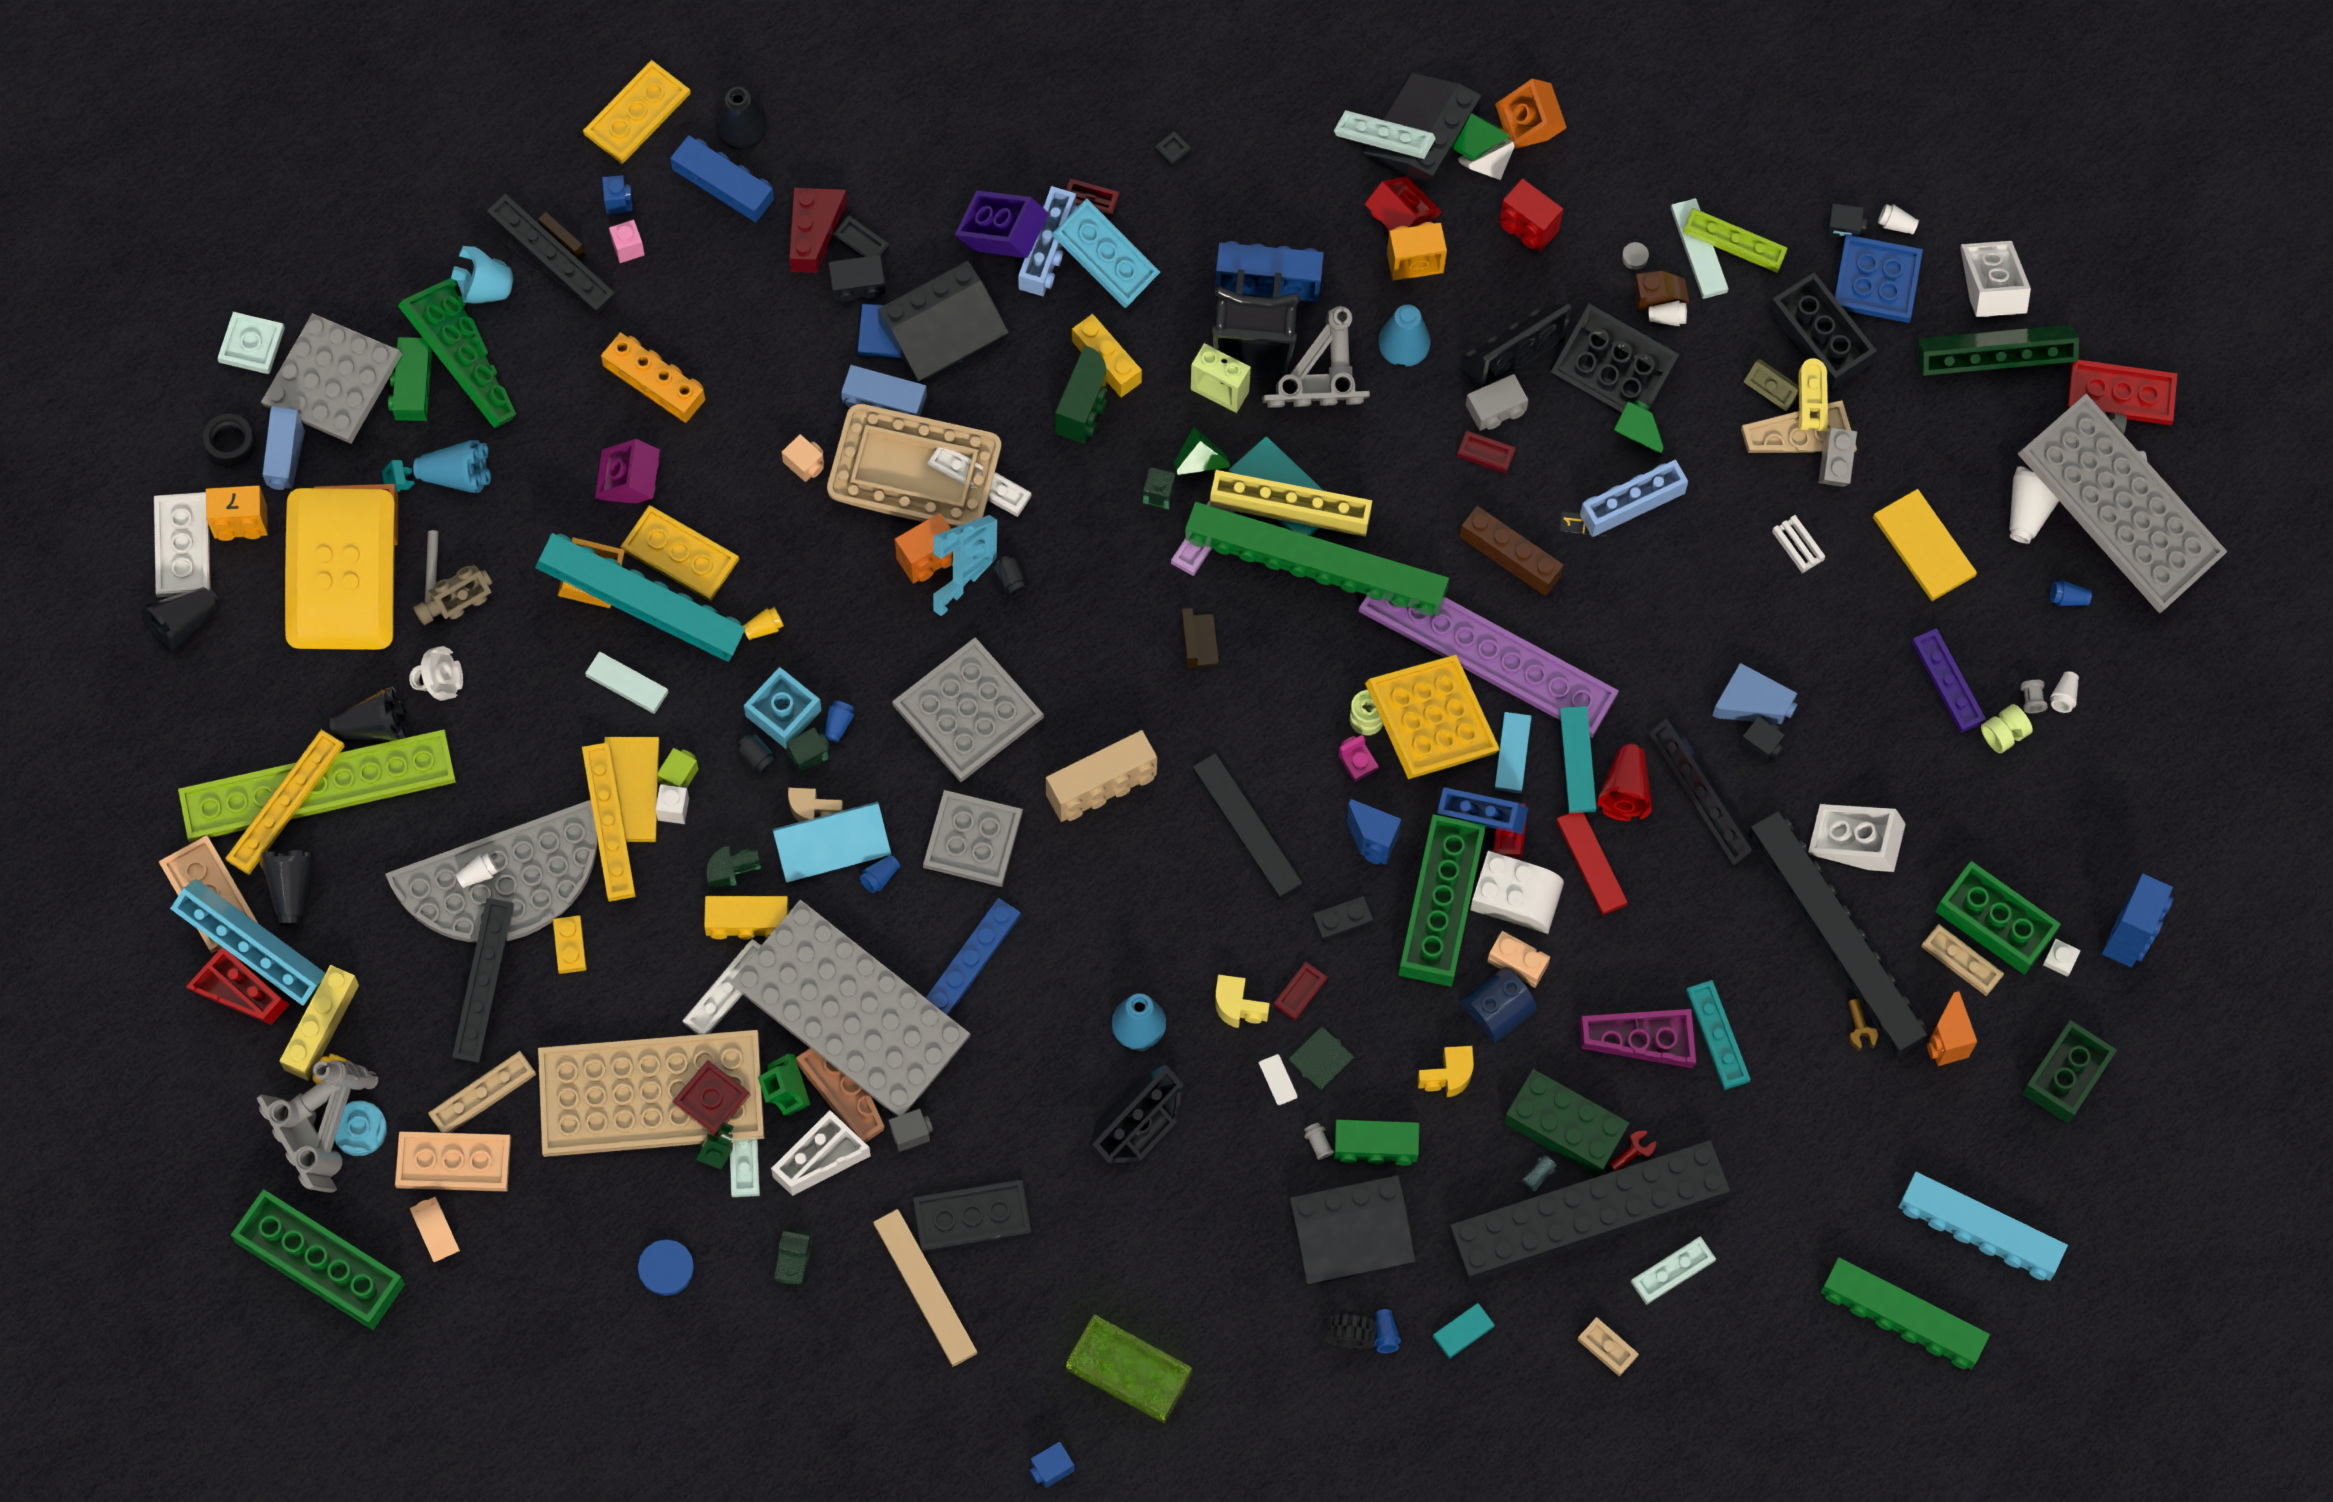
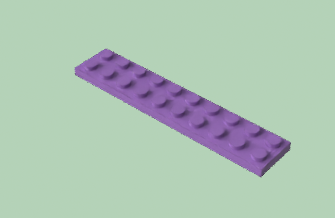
(1499, 657)

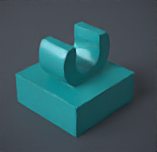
(395, 474)

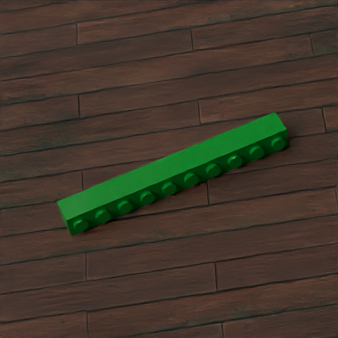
(1316, 559)

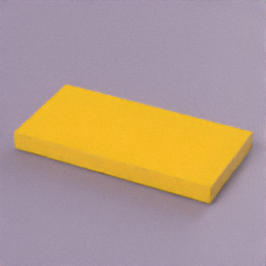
(636, 111)
(1924, 545)
(679, 553)
(636, 779)

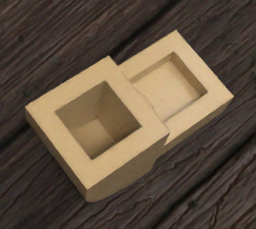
(806, 806)

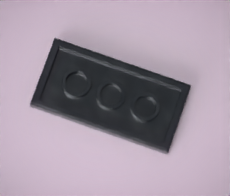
(972, 1216)

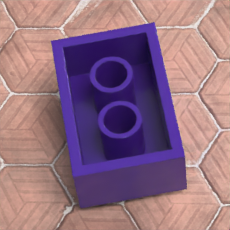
(1002, 224)

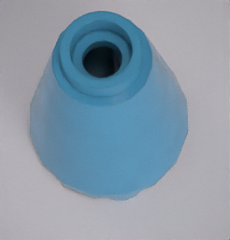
(456, 466)
(1138, 1022)

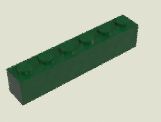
(1997, 350)

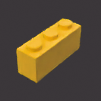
(1121, 370)
(744, 915)

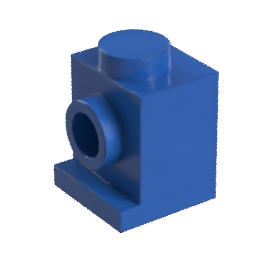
(617, 195)

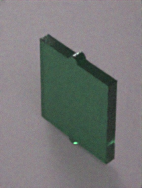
(1321, 1058)

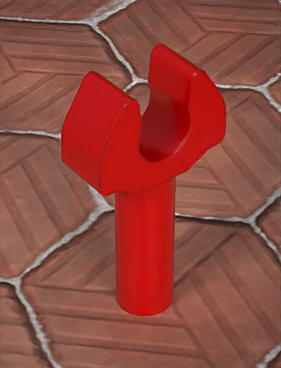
(1634, 1150)

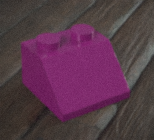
(627, 472)

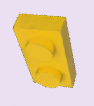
(569, 944)

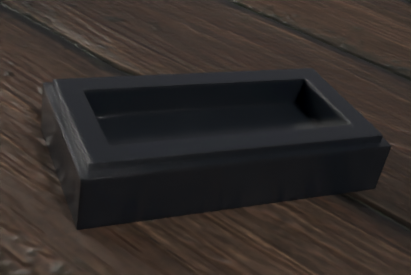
(860, 239)

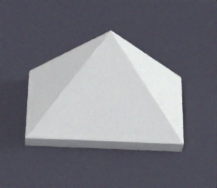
(1492, 161)

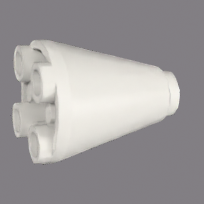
(2029, 505)

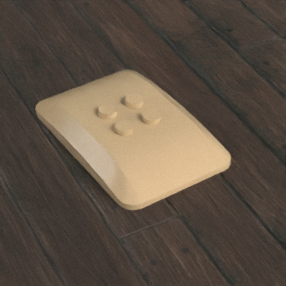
(886, 468)

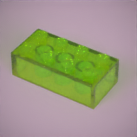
(1129, 1368)

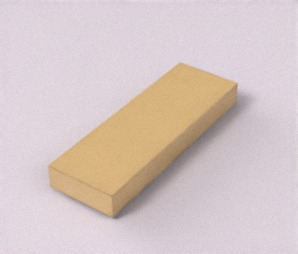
(1962, 960)

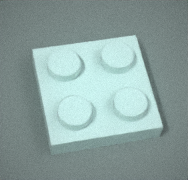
(251, 343)

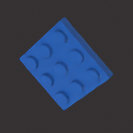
(1878, 278)

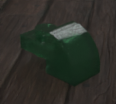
(723, 867)
(793, 1256)

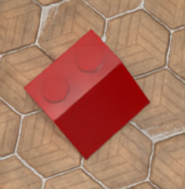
(1401, 204)

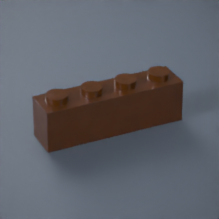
(1511, 550)

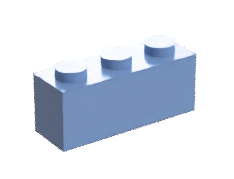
(883, 391)

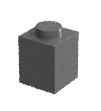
(910, 1129)

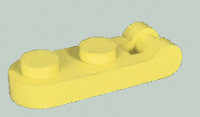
(1813, 395)

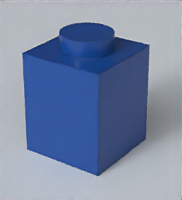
(1051, 1465)

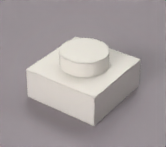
(2061, 957)

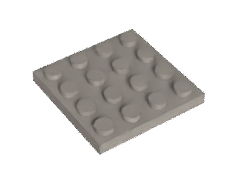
(332, 377)
(968, 709)

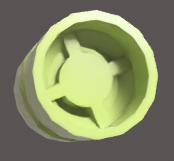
(1364, 715)
(2010, 726)

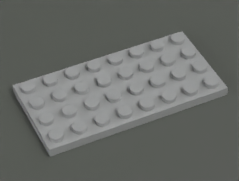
(2122, 503)
(850, 1009)

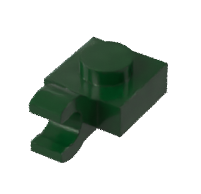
(716, 1148)

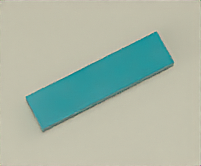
(1578, 759)
(1718, 1035)

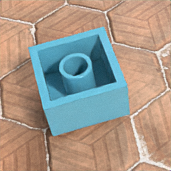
(782, 707)

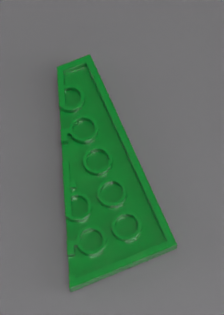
(457, 343)

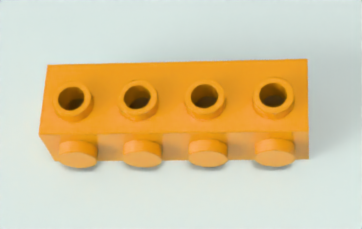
(653, 377)

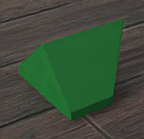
(1478, 137)
(1199, 455)

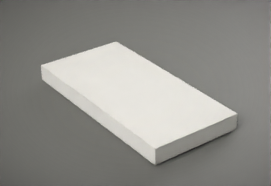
(181, 544)

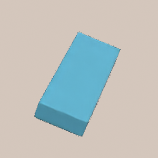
(1512, 752)

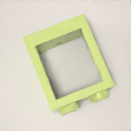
(1210, 372)

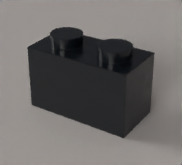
(857, 278)

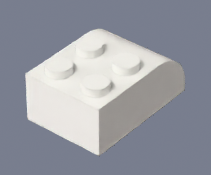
(1517, 892)

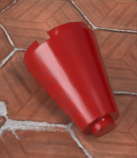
(1627, 786)

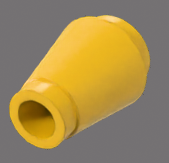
(763, 624)

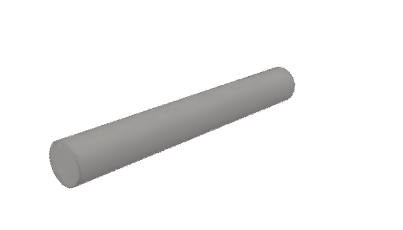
(431, 565)

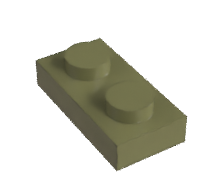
(1772, 385)

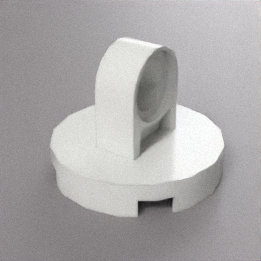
(440, 674)

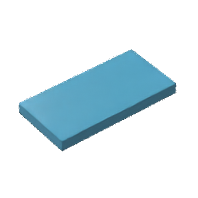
(1105, 253)
(832, 841)

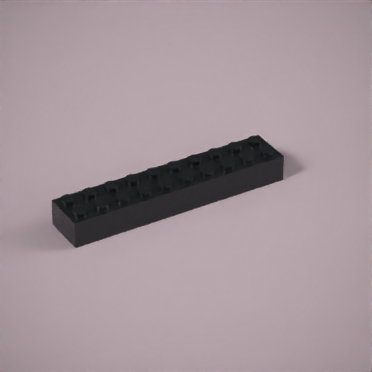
(1588, 1212)

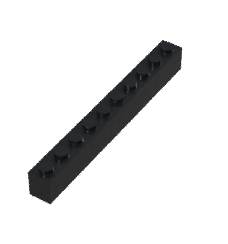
(1837, 934)

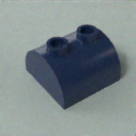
(1500, 1004)

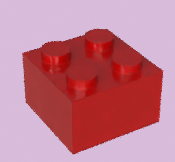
(1530, 216)

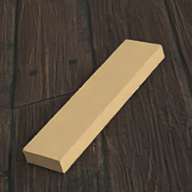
(482, 1093)

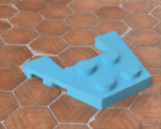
(973, 552)

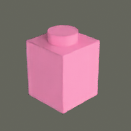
(626, 241)

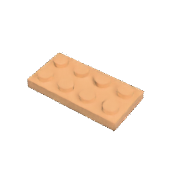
(203, 863)
(453, 1161)

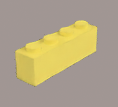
(319, 1022)

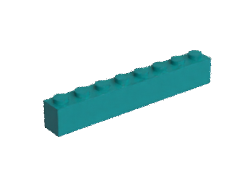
(640, 597)

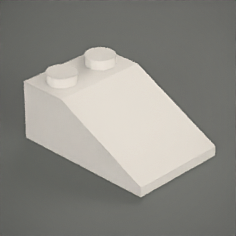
(1995, 279)
(1858, 836)

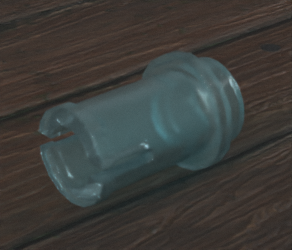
(1540, 1172)

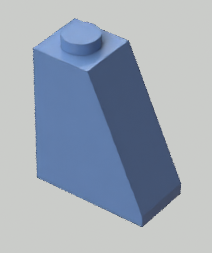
(283, 448)
(1755, 696)

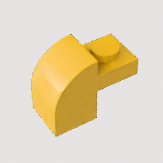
(1454, 1076)

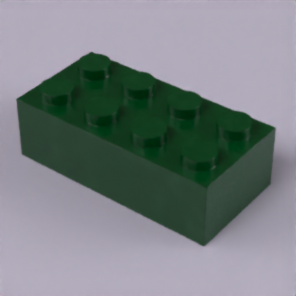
(1566, 1123)

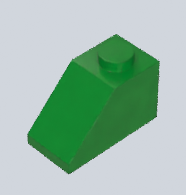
(1640, 426)

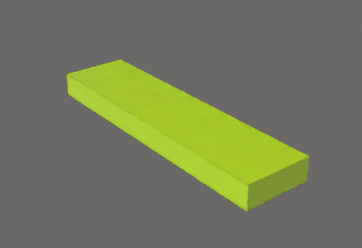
(1734, 240)

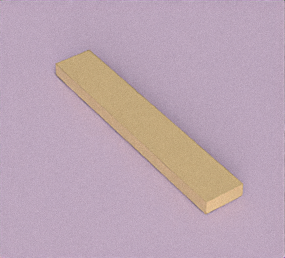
(925, 1288)

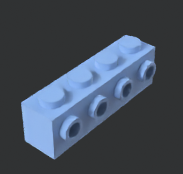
(1038, 267)
(1633, 498)

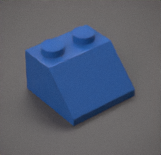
(1373, 831)

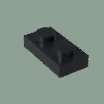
(1342, 918)

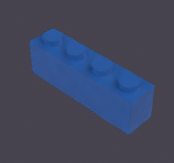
(722, 178)

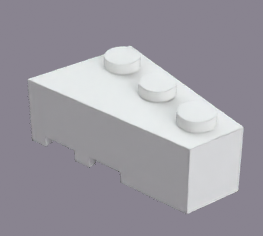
(819, 1155)

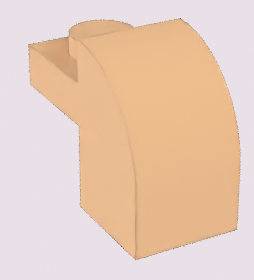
(434, 1229)

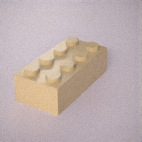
(1101, 776)

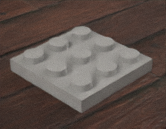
(973, 838)

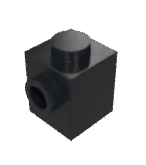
(1763, 740)

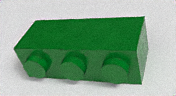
(411, 380)
(1376, 1141)

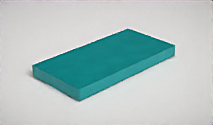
(1270, 463)

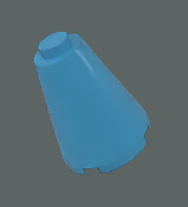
(1405, 337)

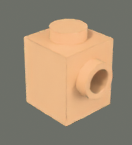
(803, 458)

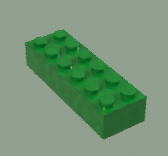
(1442, 900)
(318, 1259)

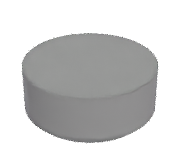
(1635, 256)

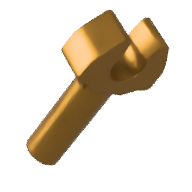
(1861, 1028)

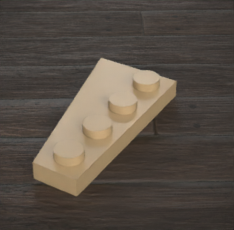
(1783, 435)

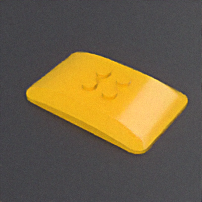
(339, 569)

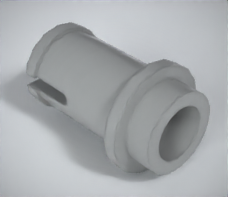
(1318, 1140)

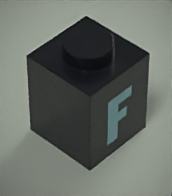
(1845, 221)

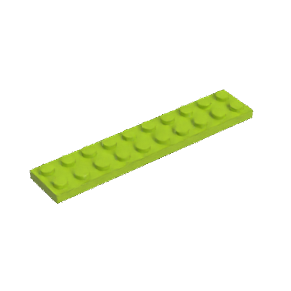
(350, 780)

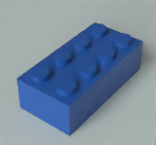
(1299, 270)
(2139, 921)

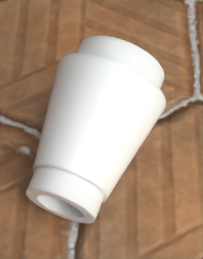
(1897, 219)
(1669, 313)
(2065, 693)
(477, 870)

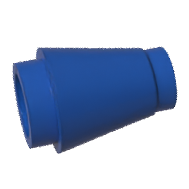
(2068, 594)
(838, 719)
(878, 874)
(1387, 1335)

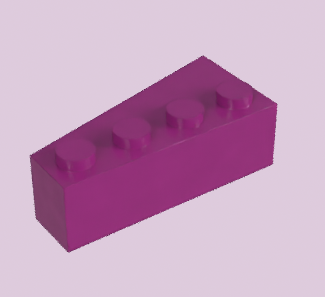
(1642, 1035)

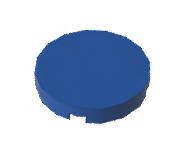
(666, 1267)

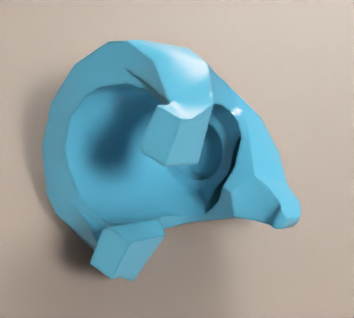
(489, 280)

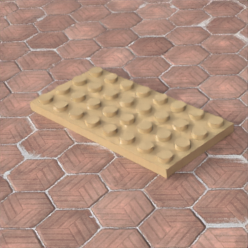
(624, 1091)

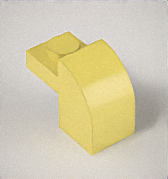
(1232, 1006)

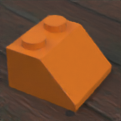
(1531, 114)
(1953, 1035)

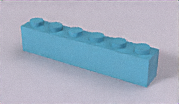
(248, 941)
(1982, 1226)

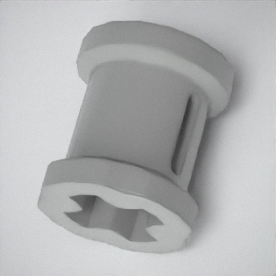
(2033, 696)

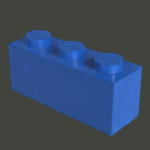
(1483, 810)

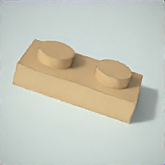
(1608, 1346)

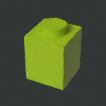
(678, 769)

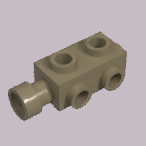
(458, 595)

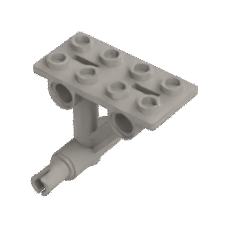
(1322, 386)
(295, 1121)

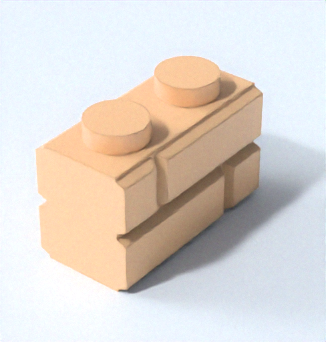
(1518, 958)

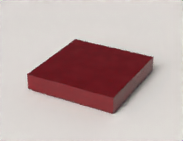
(711, 1097)

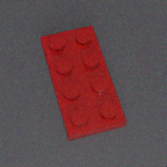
(2125, 390)

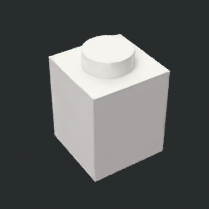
(672, 804)

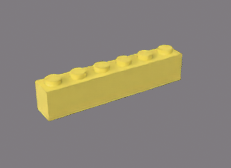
(1290, 503)

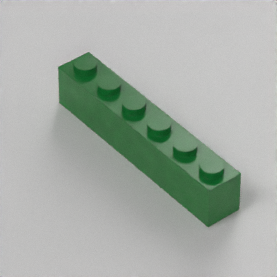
(1905, 1313)

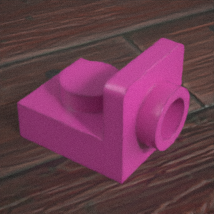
(1357, 758)

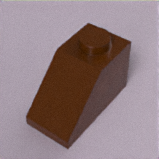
(1658, 289)

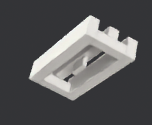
(1786, 525)

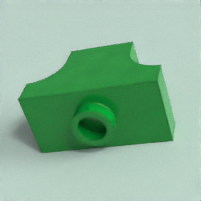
(784, 1085)

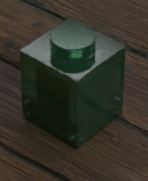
(1159, 488)
(808, 749)

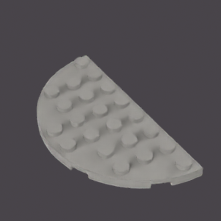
(538, 868)

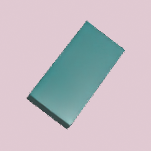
(1463, 1330)

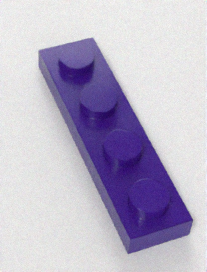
(1948, 680)

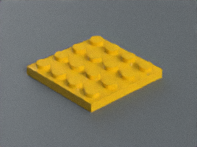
(1432, 716)

